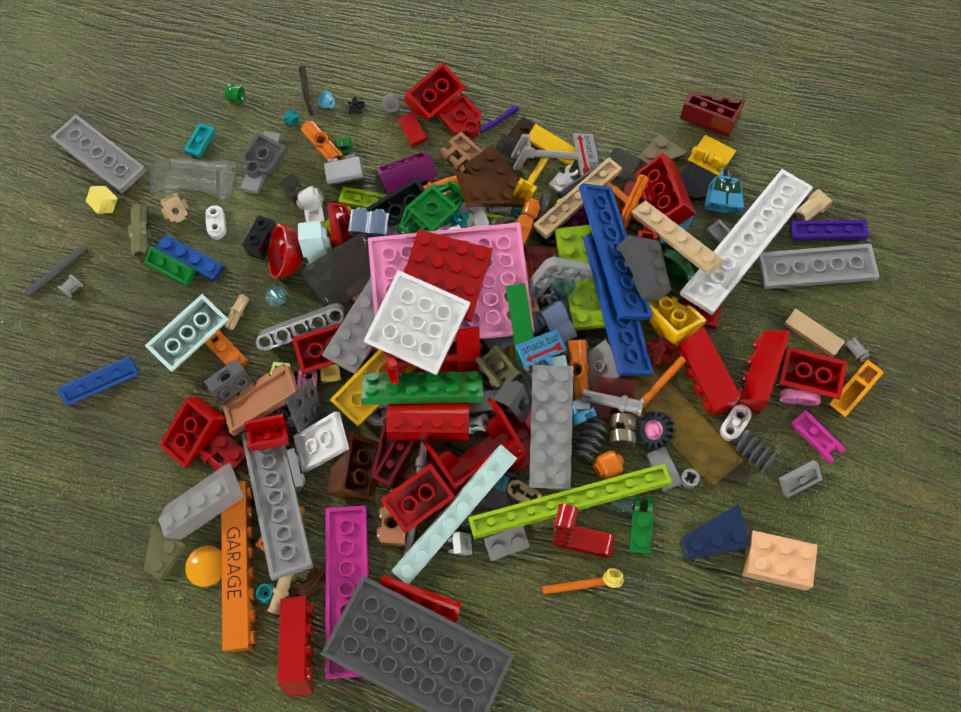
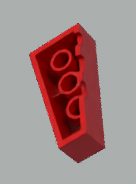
(295, 646)

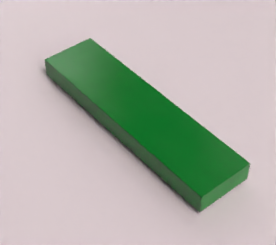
(519, 314)

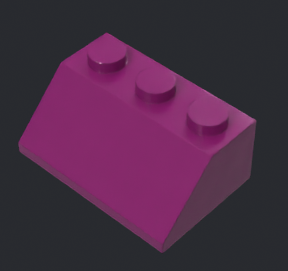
(405, 170)

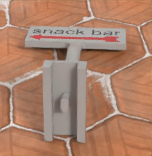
(584, 146)

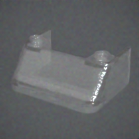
(193, 174)

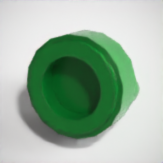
(343, 142)

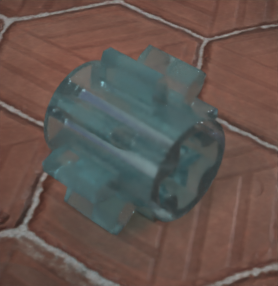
(276, 295)

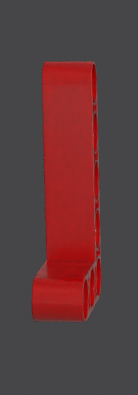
(579, 539)

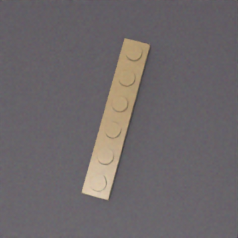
(573, 201)
(677, 238)

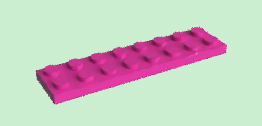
(344, 568)

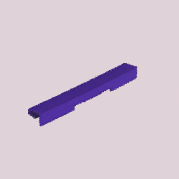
(489, 125)

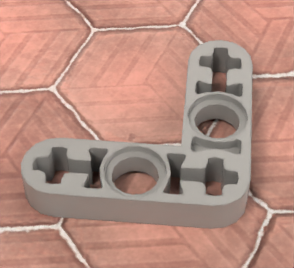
(556, 267)

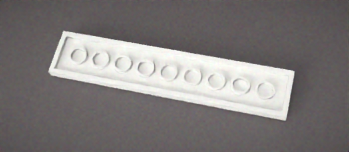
(747, 241)

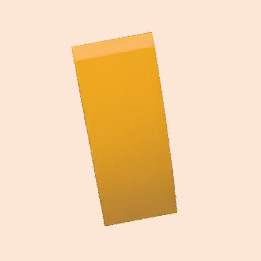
(857, 388)

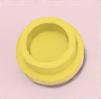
(613, 578)

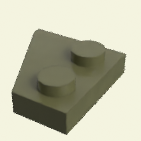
(161, 553)

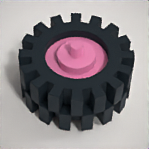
(655, 429)

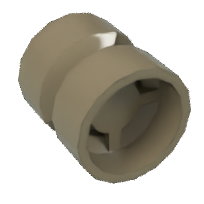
(622, 432)

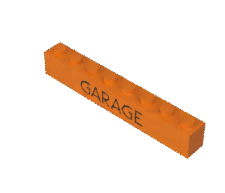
(238, 574)

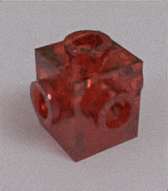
(661, 351)

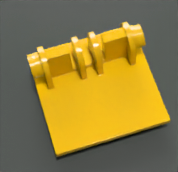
(711, 155)

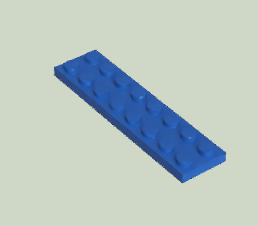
(608, 233)
(623, 334)

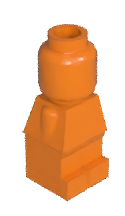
(527, 218)

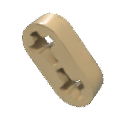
(518, 497)

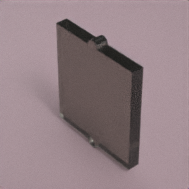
(627, 161)

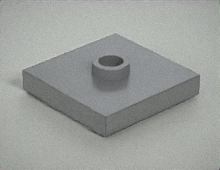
(601, 363)

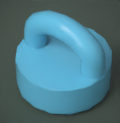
(325, 99)

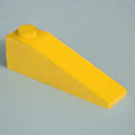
(674, 320)

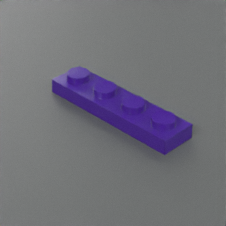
(829, 230)

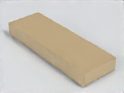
(814, 333)

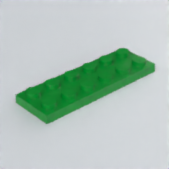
(423, 388)

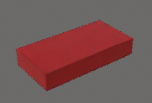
(412, 129)

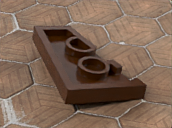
(484, 193)

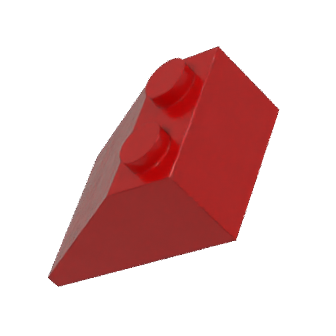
(191, 430)
(419, 497)

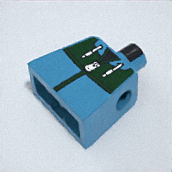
(724, 194)

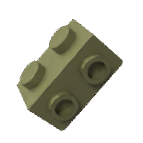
(498, 367)

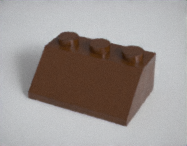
(353, 469)

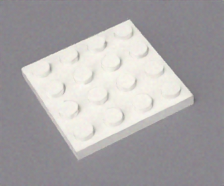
(417, 322)

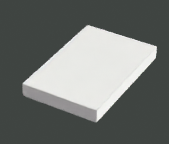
(321, 442)

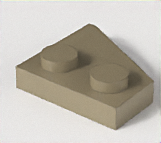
(659, 146)

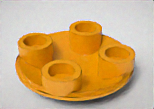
(204, 566)

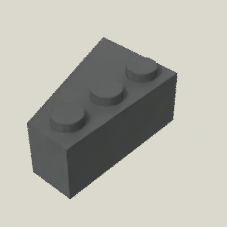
(647, 266)

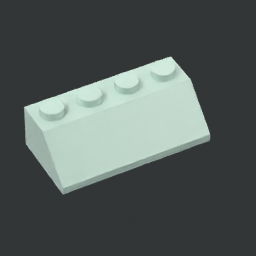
(186, 333)

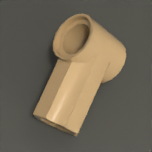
(816, 203)

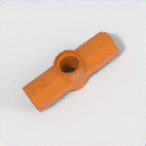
(320, 141)
(577, 357)

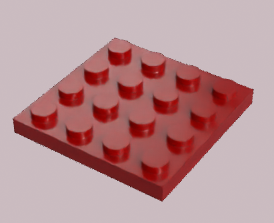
(450, 266)

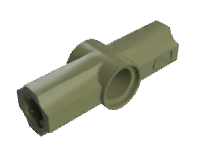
(139, 231)

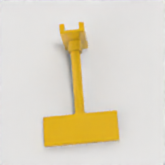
(545, 141)

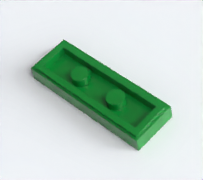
(170, 266)

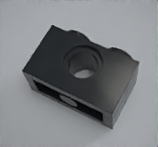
(258, 238)

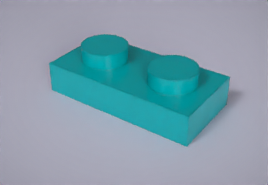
(199, 140)

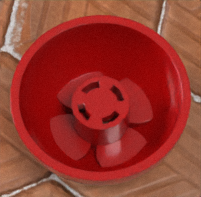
(284, 252)

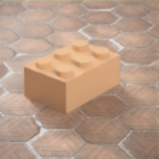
(780, 561)

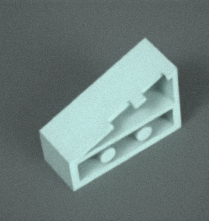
(313, 240)

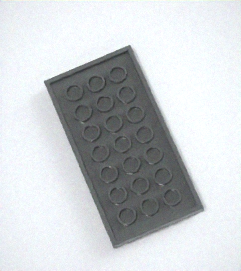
(416, 652)

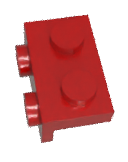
(266, 432)

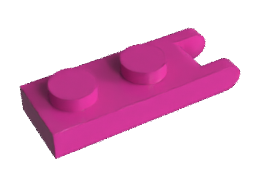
(816, 435)

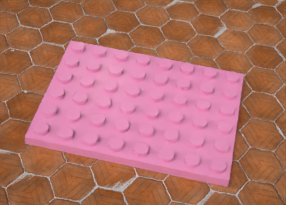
(505, 268)

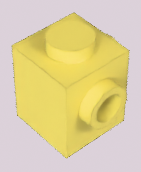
(101, 199)

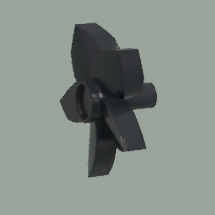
(355, 105)

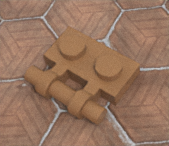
(463, 147)

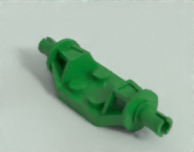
(431, 208)

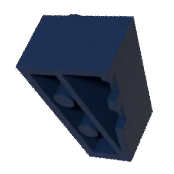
(716, 537)

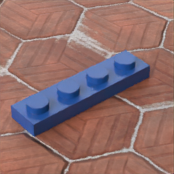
(205, 266)
(98, 380)

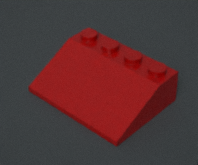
(428, 422)

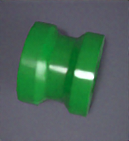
(234, 93)

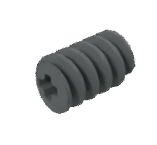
(589, 439)
(755, 450)

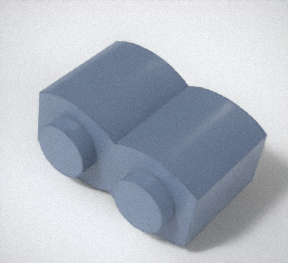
(372, 223)
(556, 317)

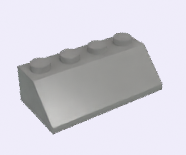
(200, 503)

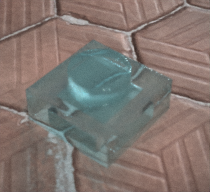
(624, 504)

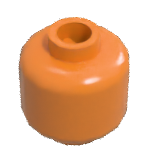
(608, 465)

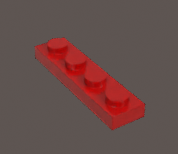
(439, 604)

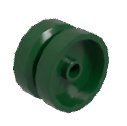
(678, 267)

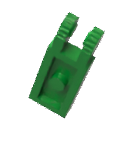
(641, 528)

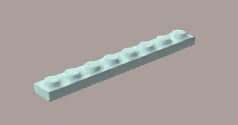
(454, 514)

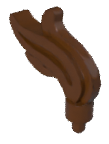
(312, 582)

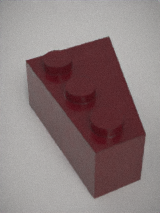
(712, 113)
(391, 459)

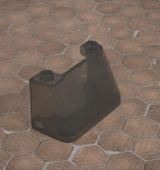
(340, 272)

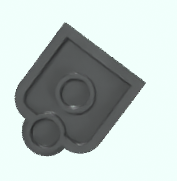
(262, 155)

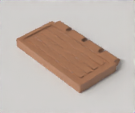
(259, 399)

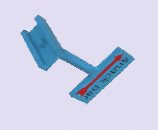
(542, 349)

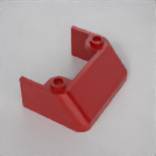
(461, 469)

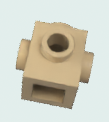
(174, 202)

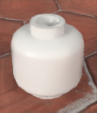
(309, 198)

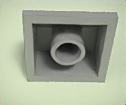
(343, 170)

